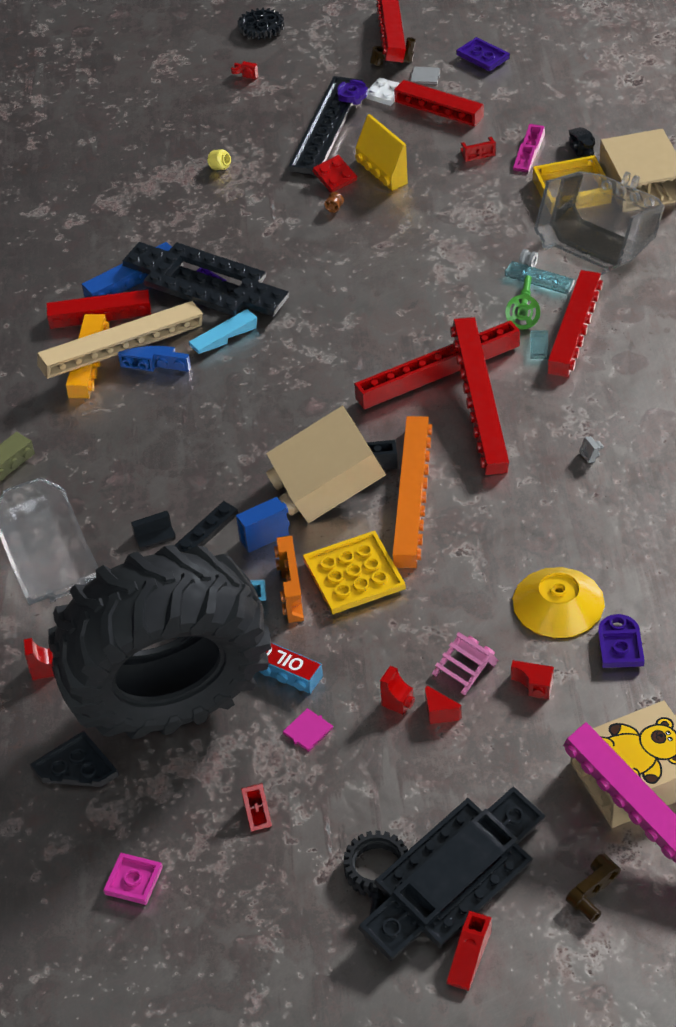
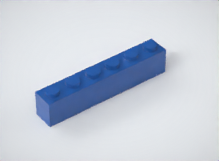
(116, 279)

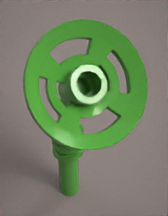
(523, 307)

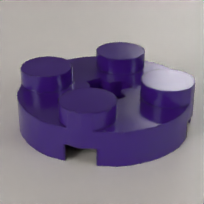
(352, 92)

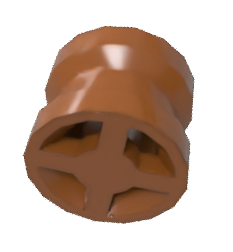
(334, 202)

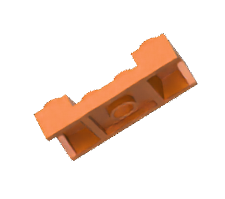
(287, 564)

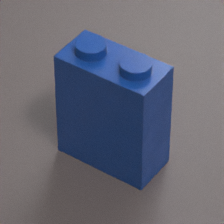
(263, 524)

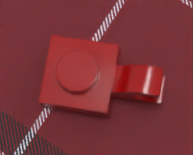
(248, 69)

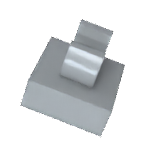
(590, 449)

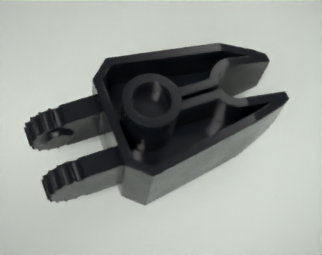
(581, 141)

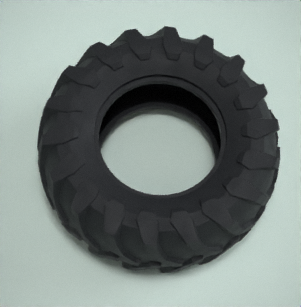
(144, 602)

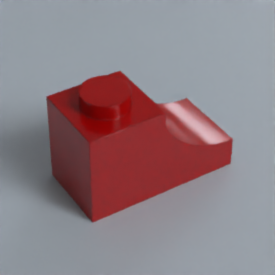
(38, 660)
(534, 677)
(395, 692)

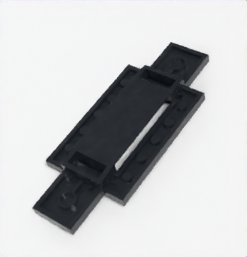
(170, 276)
(444, 865)

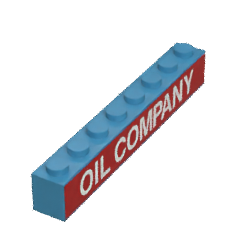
(293, 668)

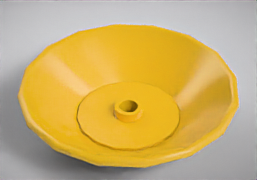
(558, 602)

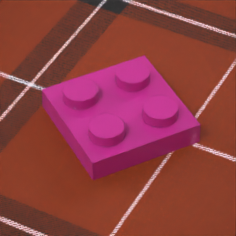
(133, 878)

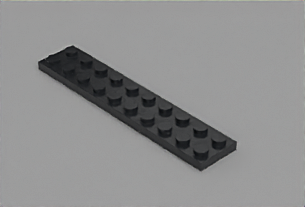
(322, 130)

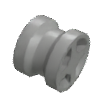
(528, 258)

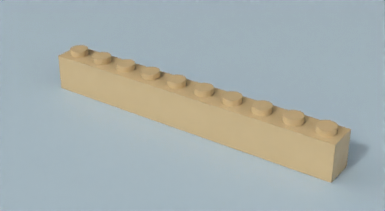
(119, 338)

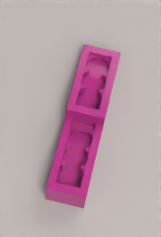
(529, 148)

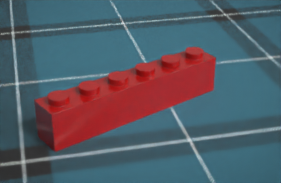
(439, 103)
(114, 306)

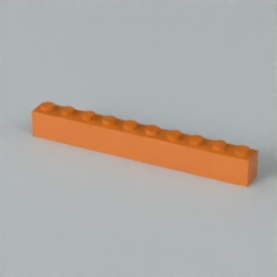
(412, 493)

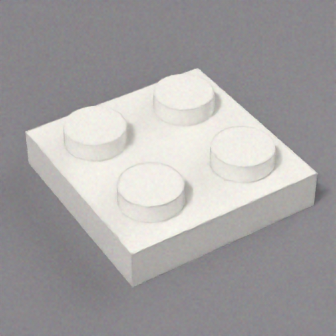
(382, 91)

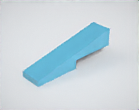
(219, 335)

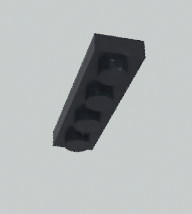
(208, 527)

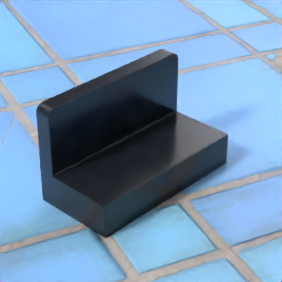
(153, 530)

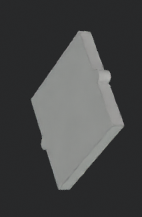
(425, 75)

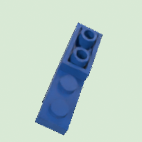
(154, 356)

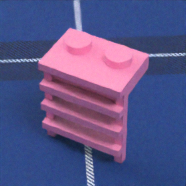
(472, 650)

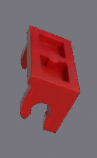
(478, 151)

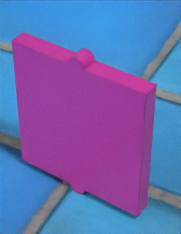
(308, 729)

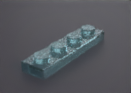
(540, 277)

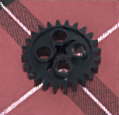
(260, 23)

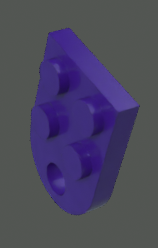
(621, 644)

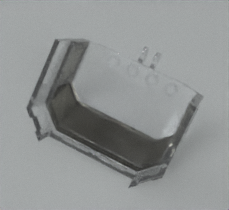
(598, 218)

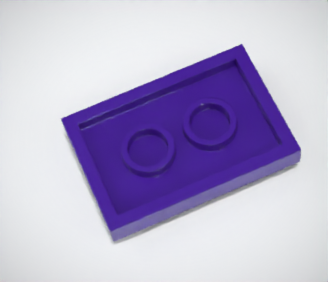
(483, 54)

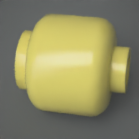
(219, 159)

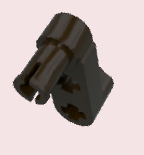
(377, 56)
(604, 873)

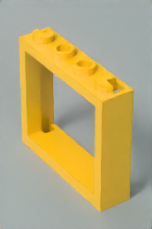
(563, 168)

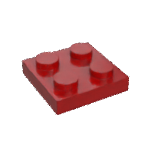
(335, 174)

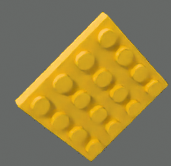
(354, 572)

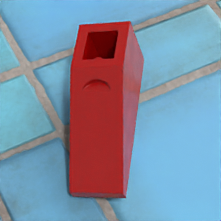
(470, 950)

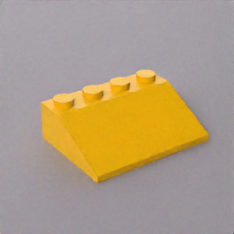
(382, 154)

